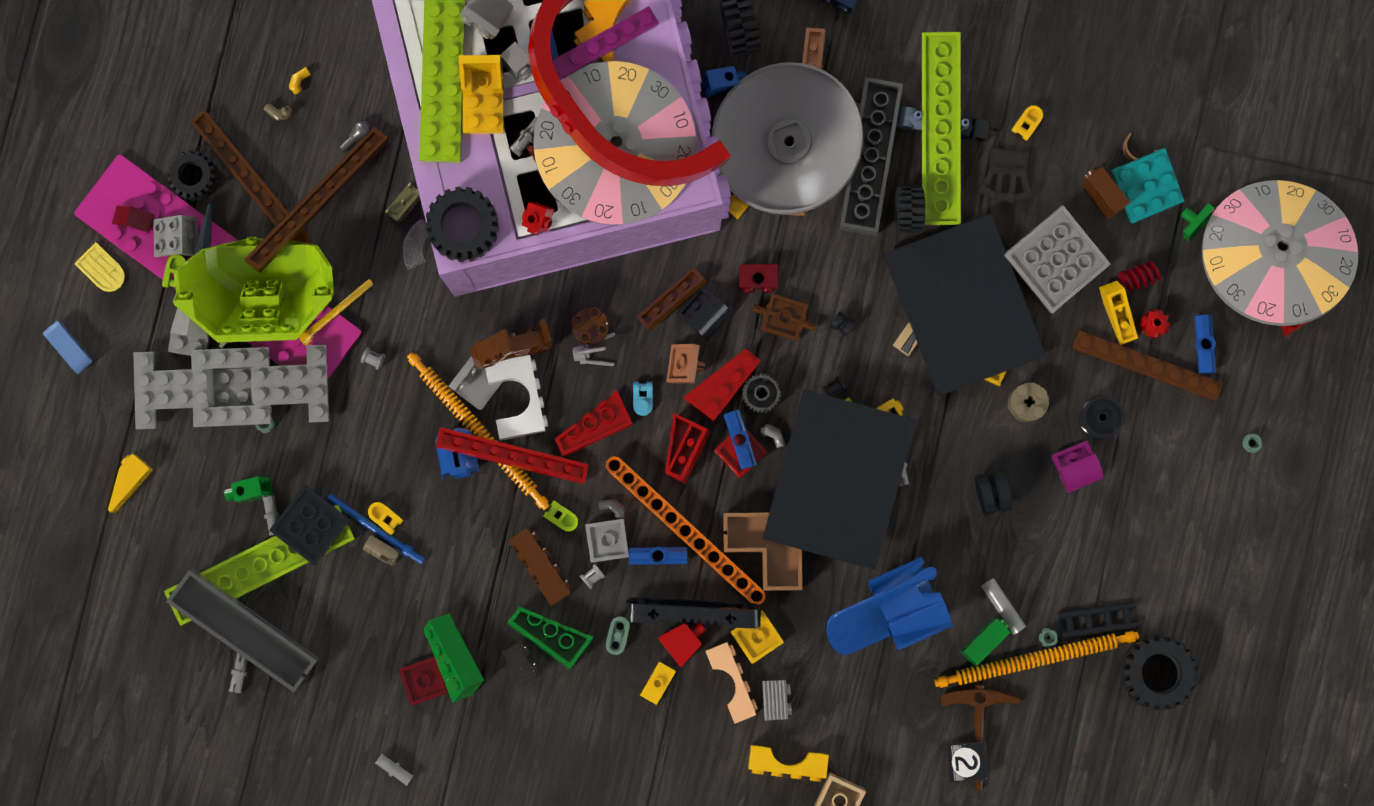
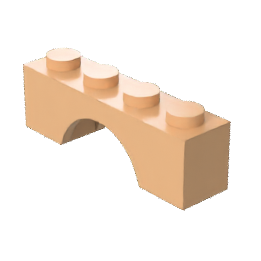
(740, 706)

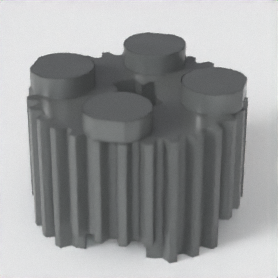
(752, 400)

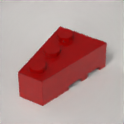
(685, 447)

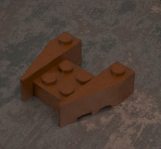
(503, 346)

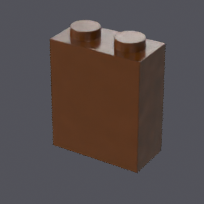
(1104, 192)

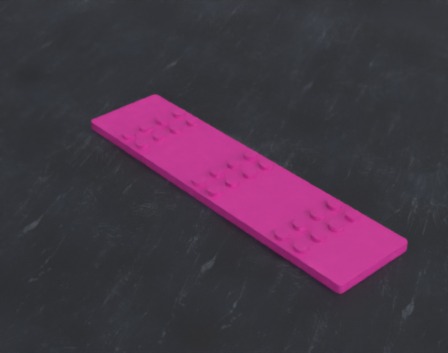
(130, 186)

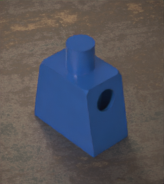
(720, 80)

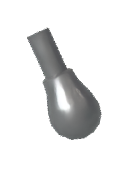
(359, 131)

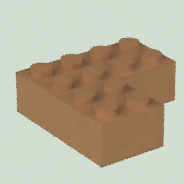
(779, 562)

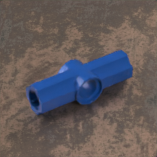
(1204, 331)
(736, 427)
(672, 555)

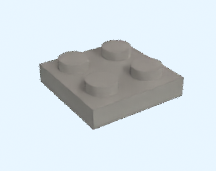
(607, 540)

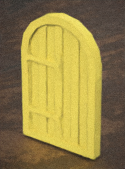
(101, 268)

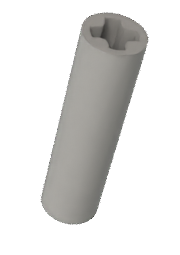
(1003, 606)

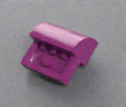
(1077, 466)

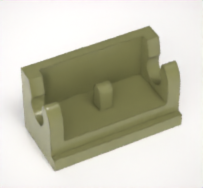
(403, 203)

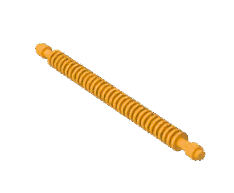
(471, 423)
(1045, 657)

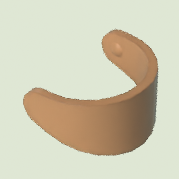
(1127, 154)

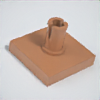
(684, 363)

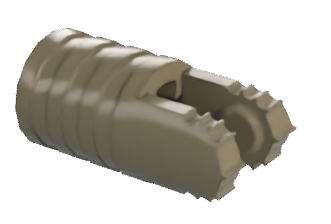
(381, 550)

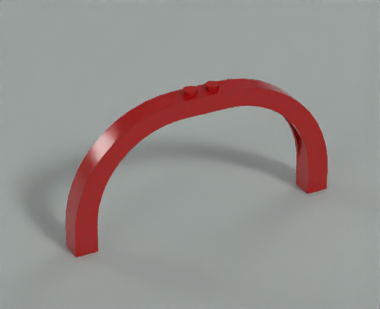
(588, 138)

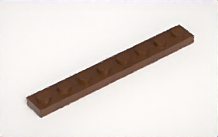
(1147, 365)

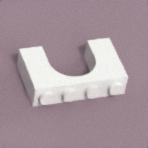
(531, 420)

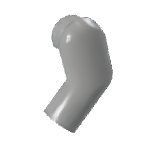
(775, 433)

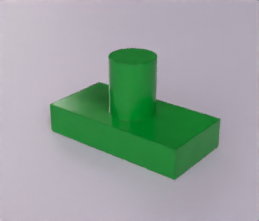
(1196, 221)

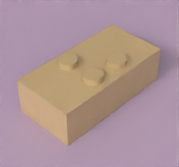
(840, 792)

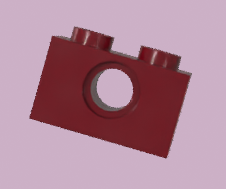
(767, 271)

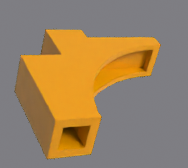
(604, 16)

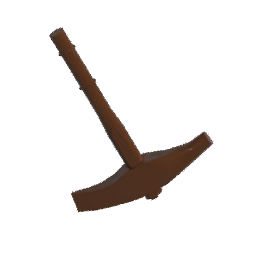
(979, 699)

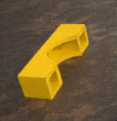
(813, 765)

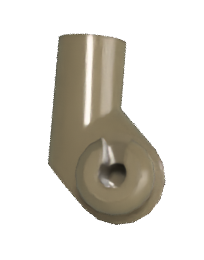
(278, 114)

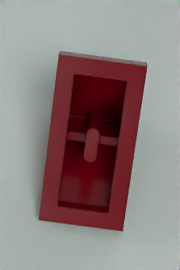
(133, 218)

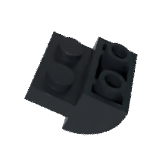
(704, 313)

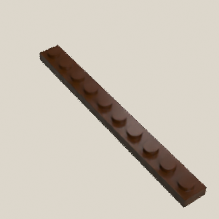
(243, 171)
(316, 200)

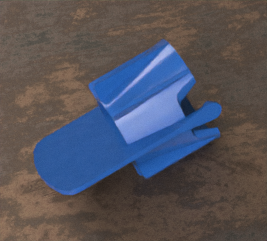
(899, 608)

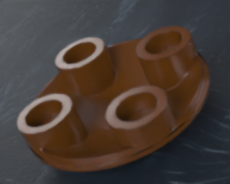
(590, 326)

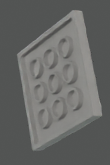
(1057, 259)

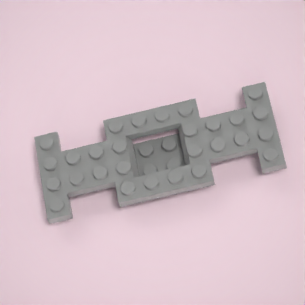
(231, 395)

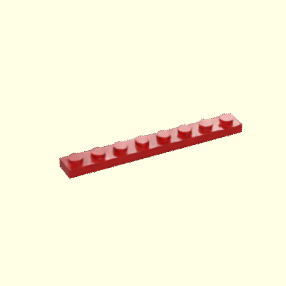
(511, 455)

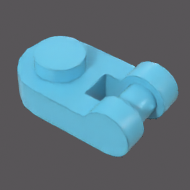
(643, 405)

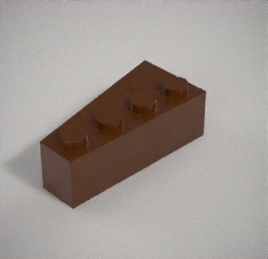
(540, 566)

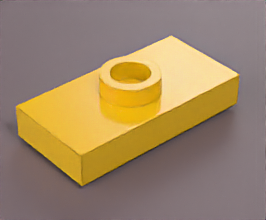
(657, 683)

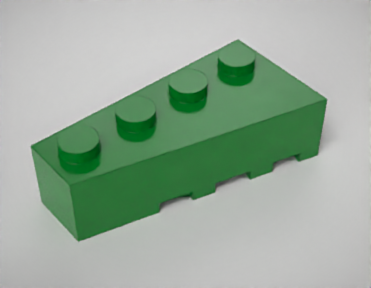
(553, 638)
(453, 658)

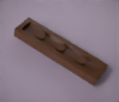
(671, 299)

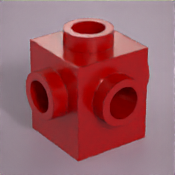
(537, 218)
(1150, 328)

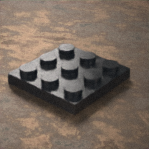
(310, 525)

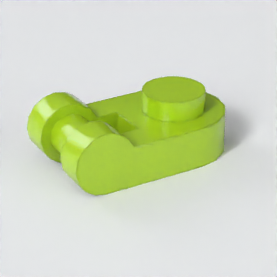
(173, 263)
(567, 521)

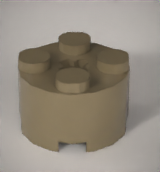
(1039, 400)

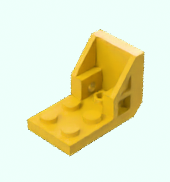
(482, 93)

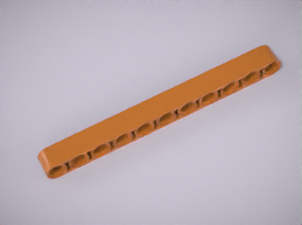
(681, 521)

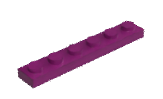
(605, 42)

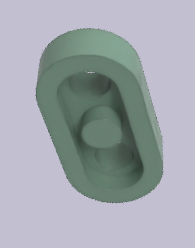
(617, 635)

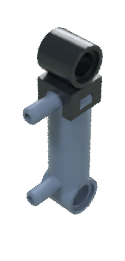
(974, 129)

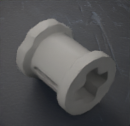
(372, 358)
(592, 576)

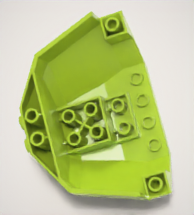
(244, 305)

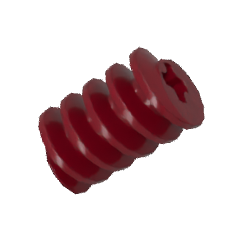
(1139, 275)

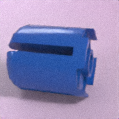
(449, 463)

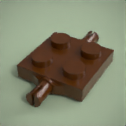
(784, 317)

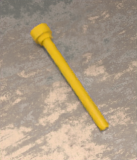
(308, 334)

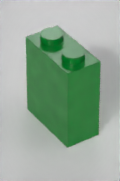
(985, 640)

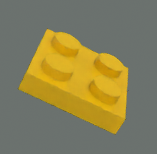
(758, 641)

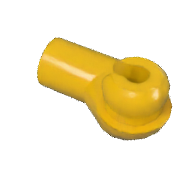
(296, 79)

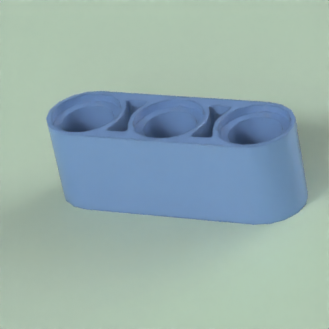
(67, 347)

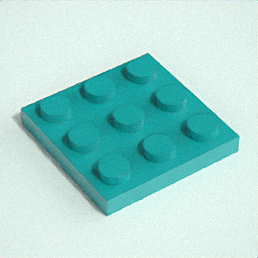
(1148, 185)

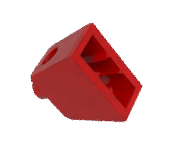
(682, 641)

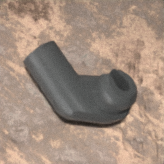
(614, 505)

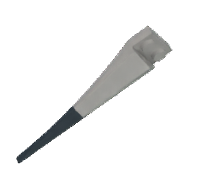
(184, 332)

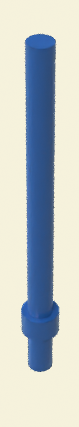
(406, 550)

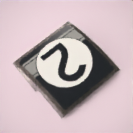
(967, 762)

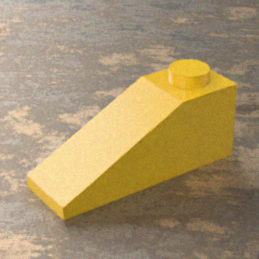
(1119, 311)
(129, 478)

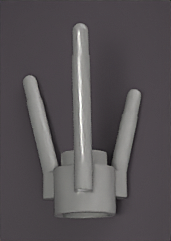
(582, 352)

